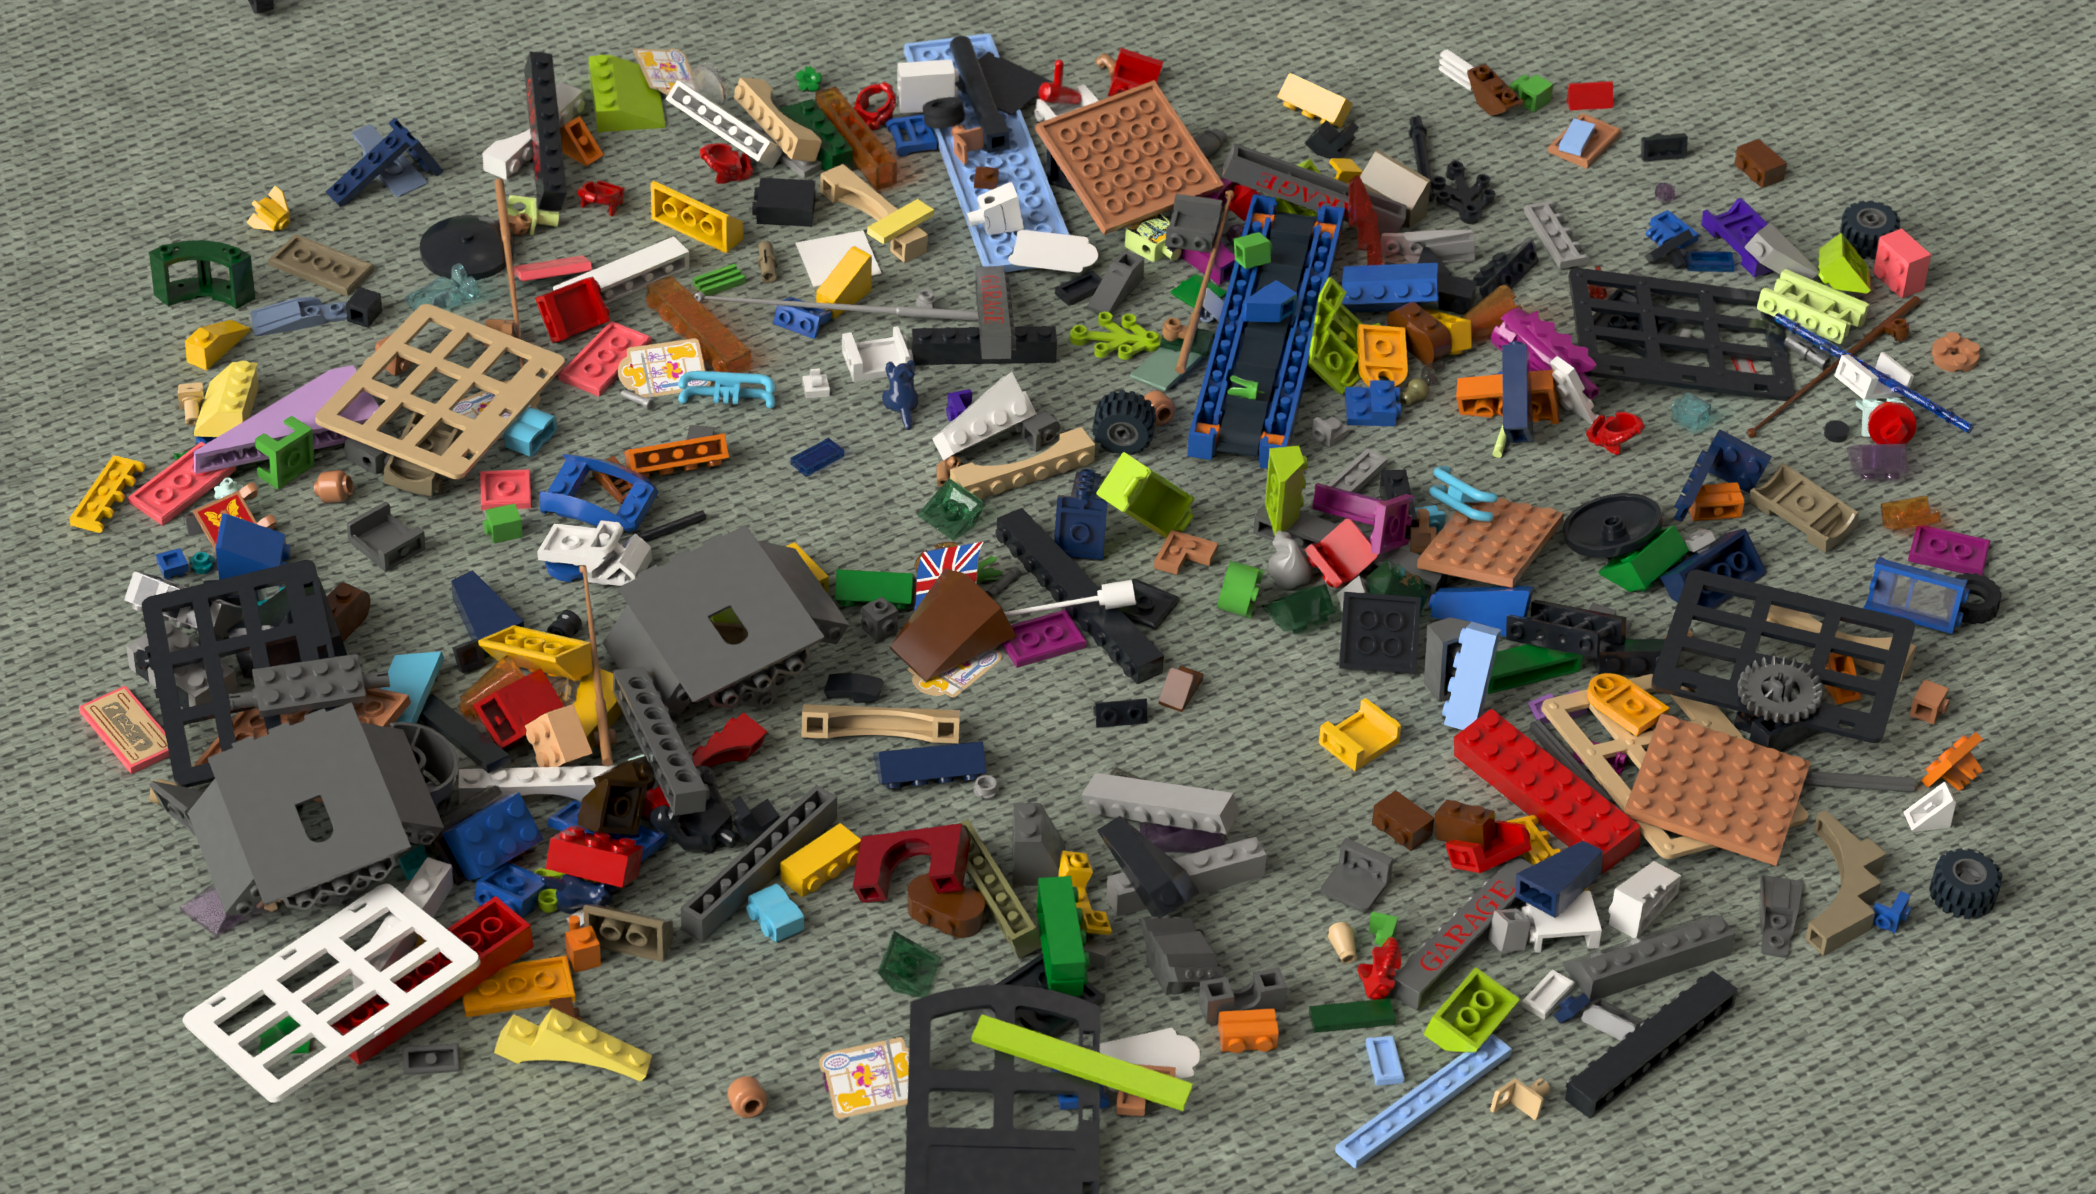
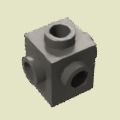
(879, 619)

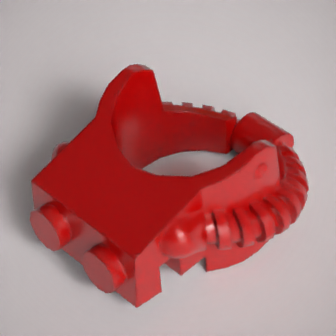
(883, 114)
(726, 162)
(602, 193)
(1614, 430)
(1379, 975)

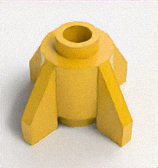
(272, 213)

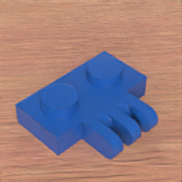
(1667, 226)

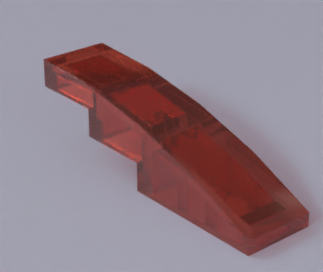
(1363, 216)

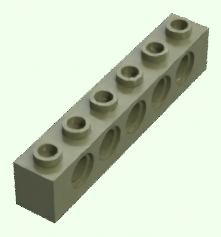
(1000, 897)

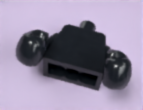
(699, 830)

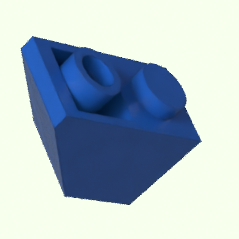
(1270, 304)

